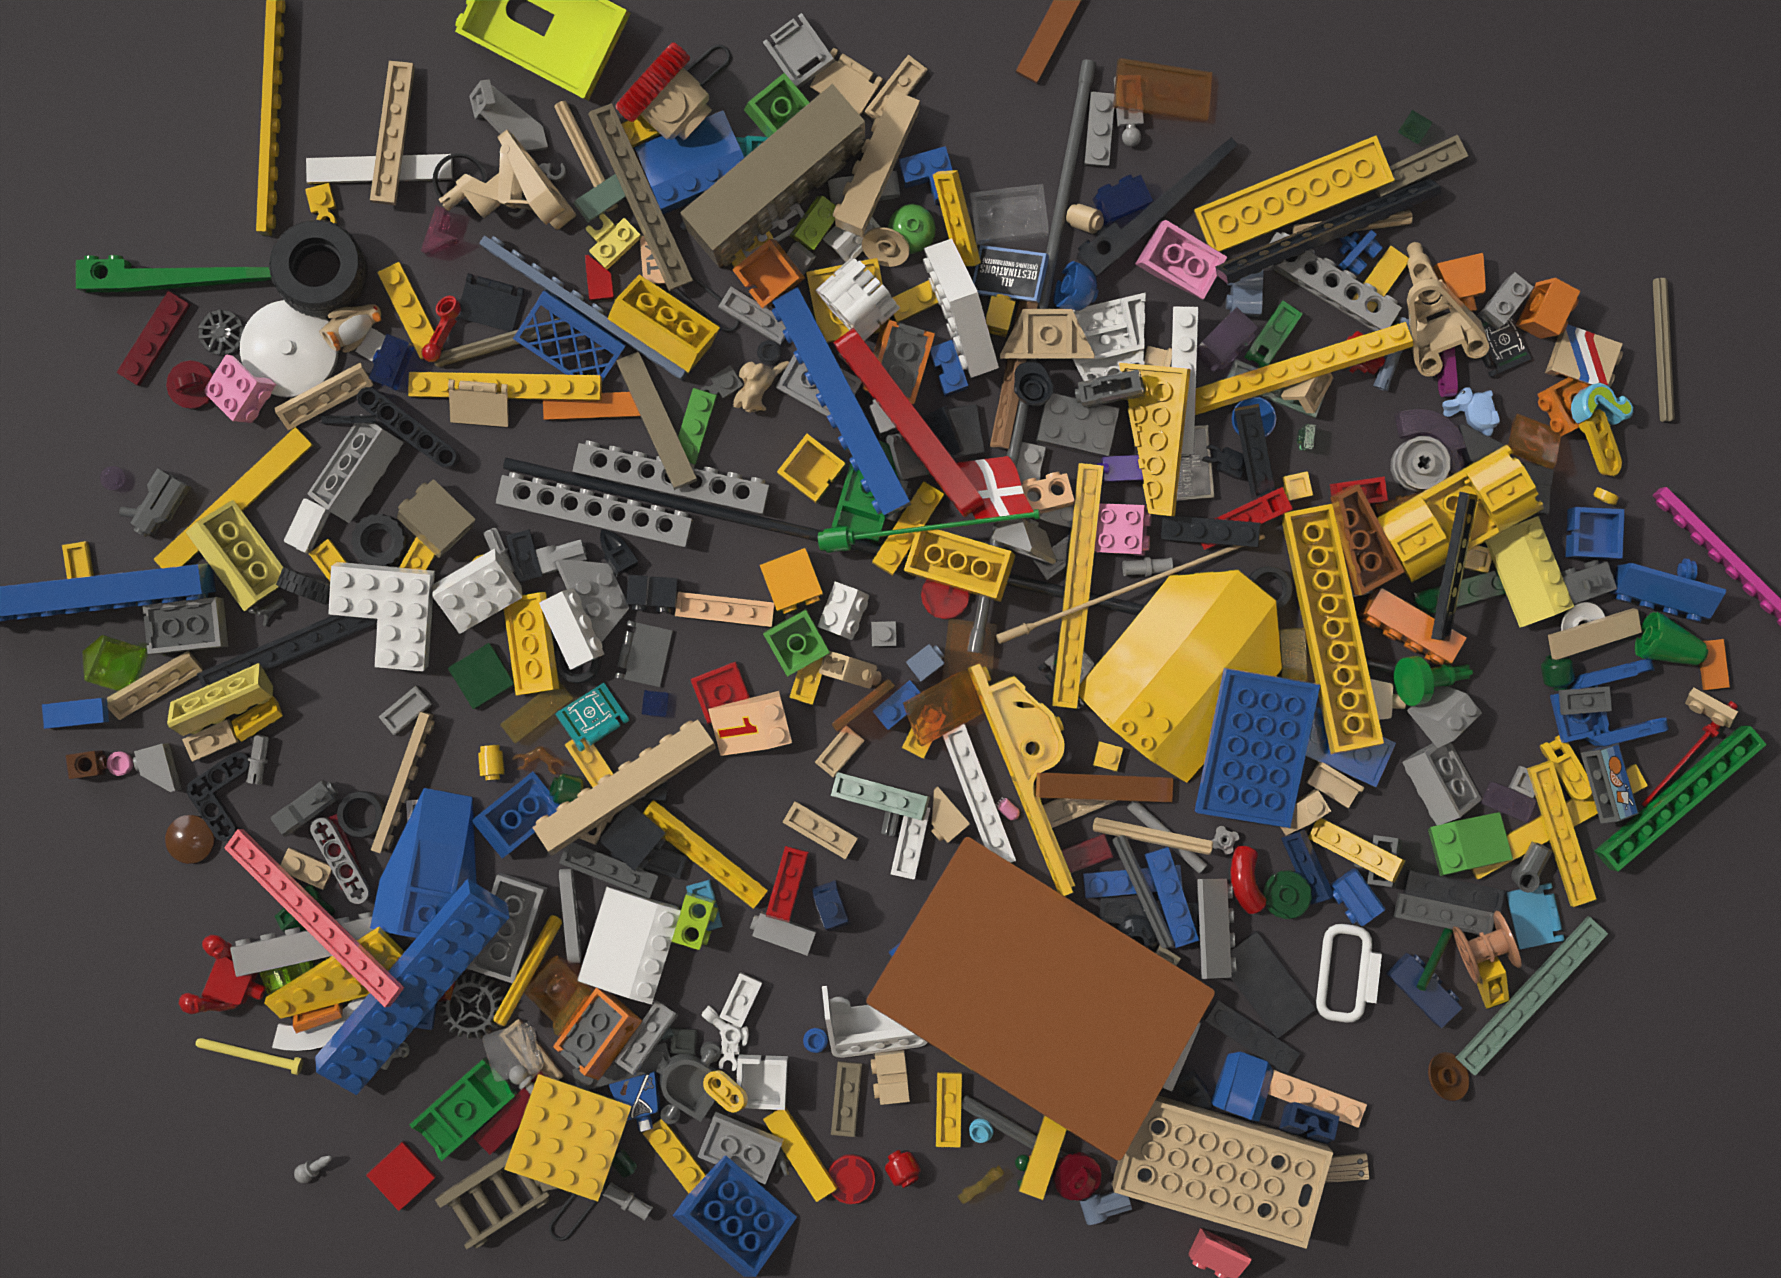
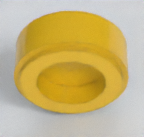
(1606, 496)

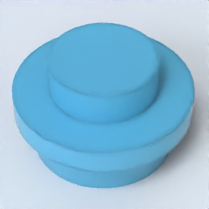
(981, 1130)

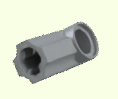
(549, 555)

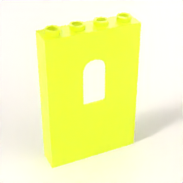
(568, 54)

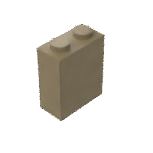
(435, 518)

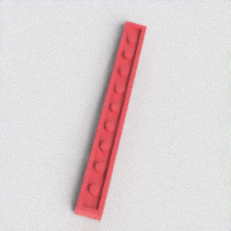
(314, 918)

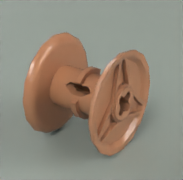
(1487, 946)

